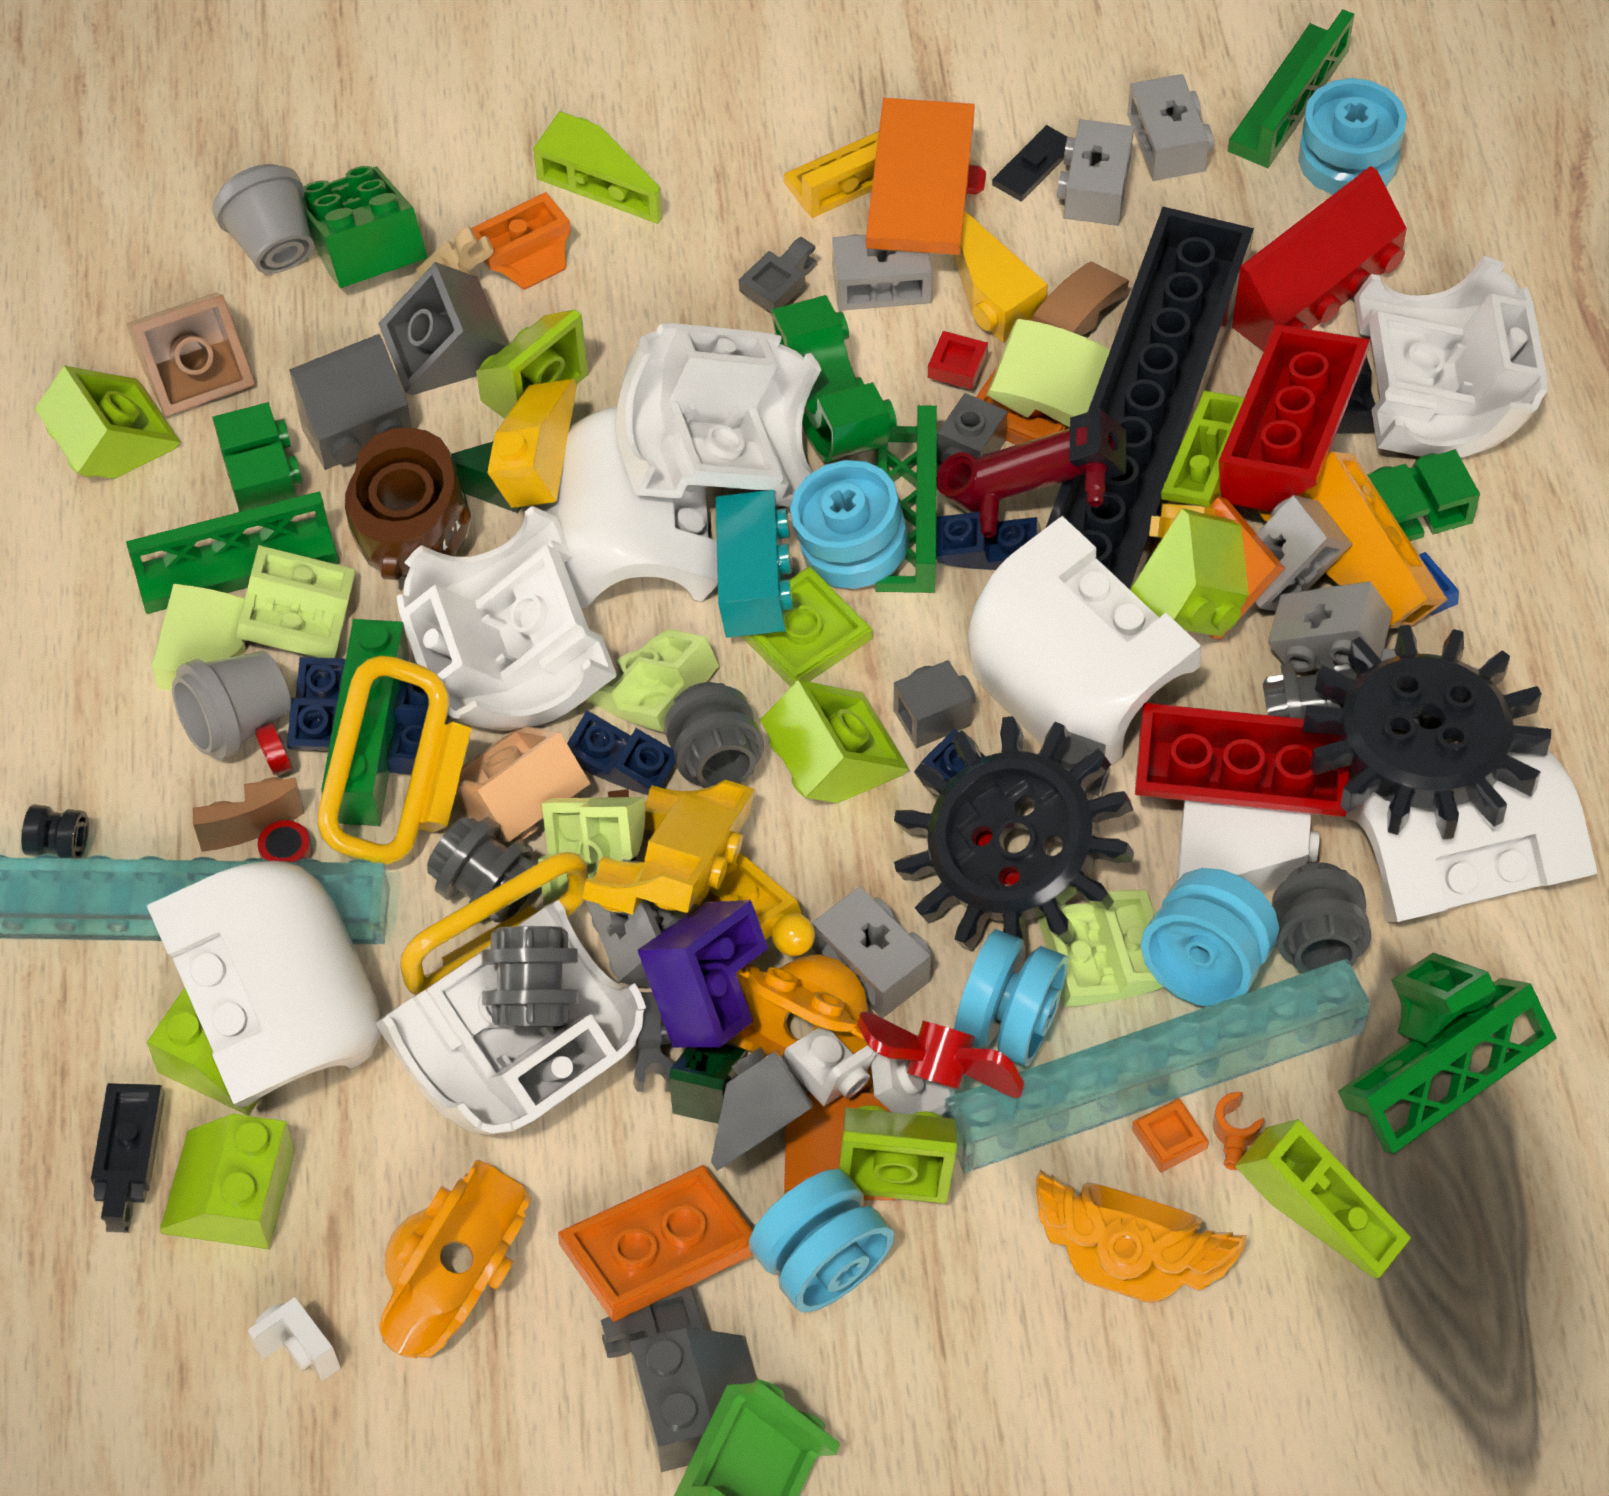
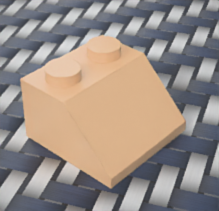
(516, 778)

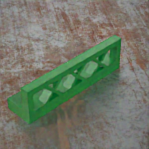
(1286, 95)
(924, 497)
(230, 558)
(1417, 1063)

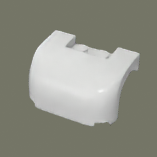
(1453, 363)
(714, 411)
(623, 533)
(505, 629)
(1072, 641)
(1535, 846)
(269, 975)
(510, 1076)

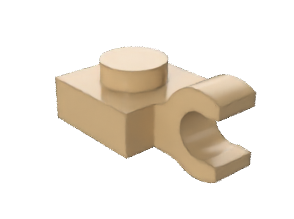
(460, 255)

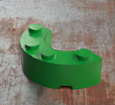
(841, 411)

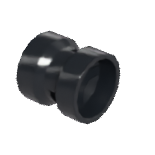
(54, 832)

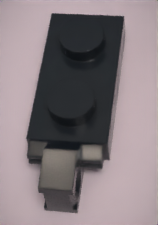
(126, 1150)

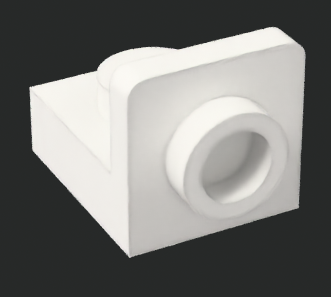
(828, 1065)
(906, 1092)
(299, 1334)

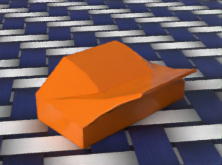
(527, 241)

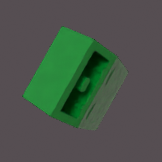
(362, 226)

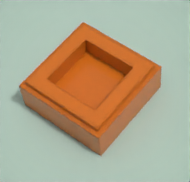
(1169, 1135)

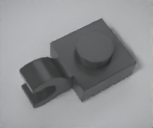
(778, 279)
(648, 1043)
(660, 1317)

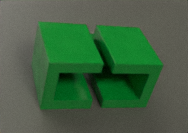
(255, 456)
(1432, 488)

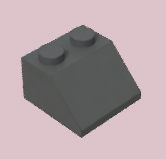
(440, 330)
(348, 400)
(757, 1104)
(682, 1383)

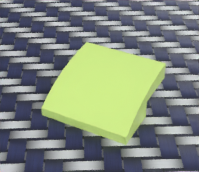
(1047, 371)
(295, 603)
(1106, 950)

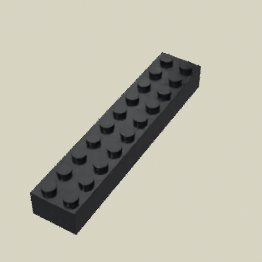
(1158, 377)

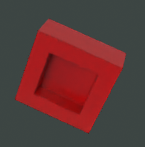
(957, 360)

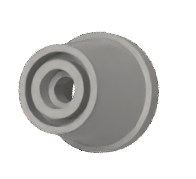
(266, 216)
(228, 700)

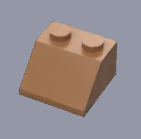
(191, 353)

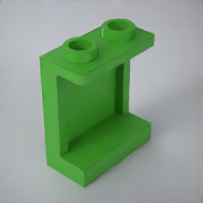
(755, 1446)

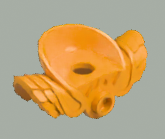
(811, 988)
(1132, 1241)
(426, 1298)

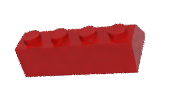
(1320, 261)
(1289, 416)
(1234, 760)

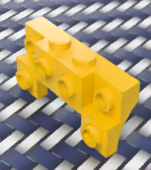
(685, 856)

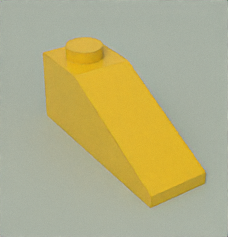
(996, 281)
(532, 444)

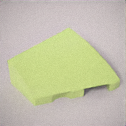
(196, 626)
(593, 830)

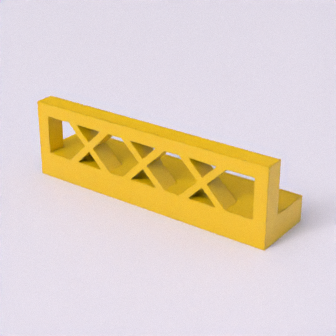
(834, 177)

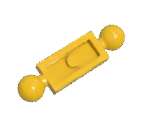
(774, 906)

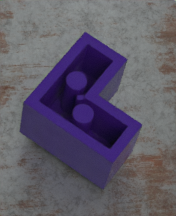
(696, 968)

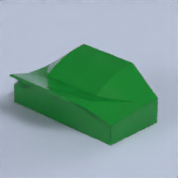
(1437, 993)

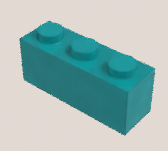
(752, 563)

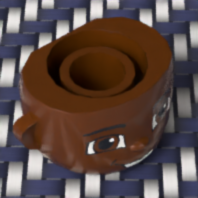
(405, 498)

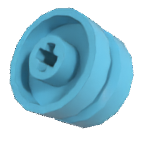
(1348, 130)
(850, 524)
(1210, 936)
(1011, 996)
(821, 1240)

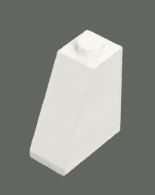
(1246, 842)

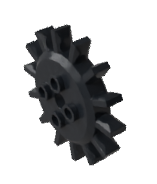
(1420, 765)
(988, 799)

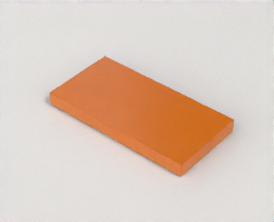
(920, 176)

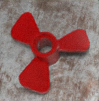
(941, 1054)

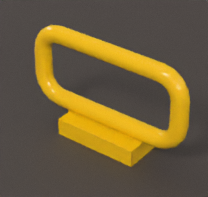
(433, 774)
(484, 907)

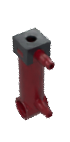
(1089, 448)

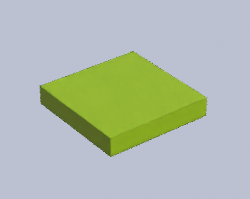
(817, 632)

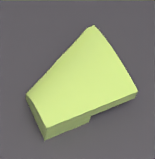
(655, 676)

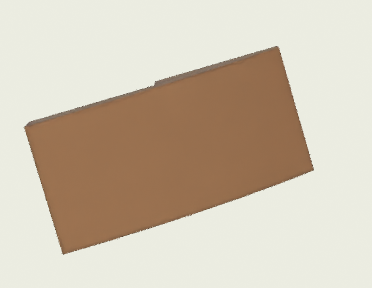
(1081, 298)
(231, 824)

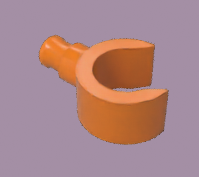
(1234, 1139)

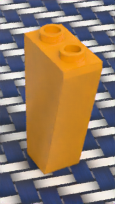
(1379, 545)

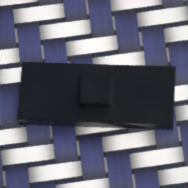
(1032, 164)

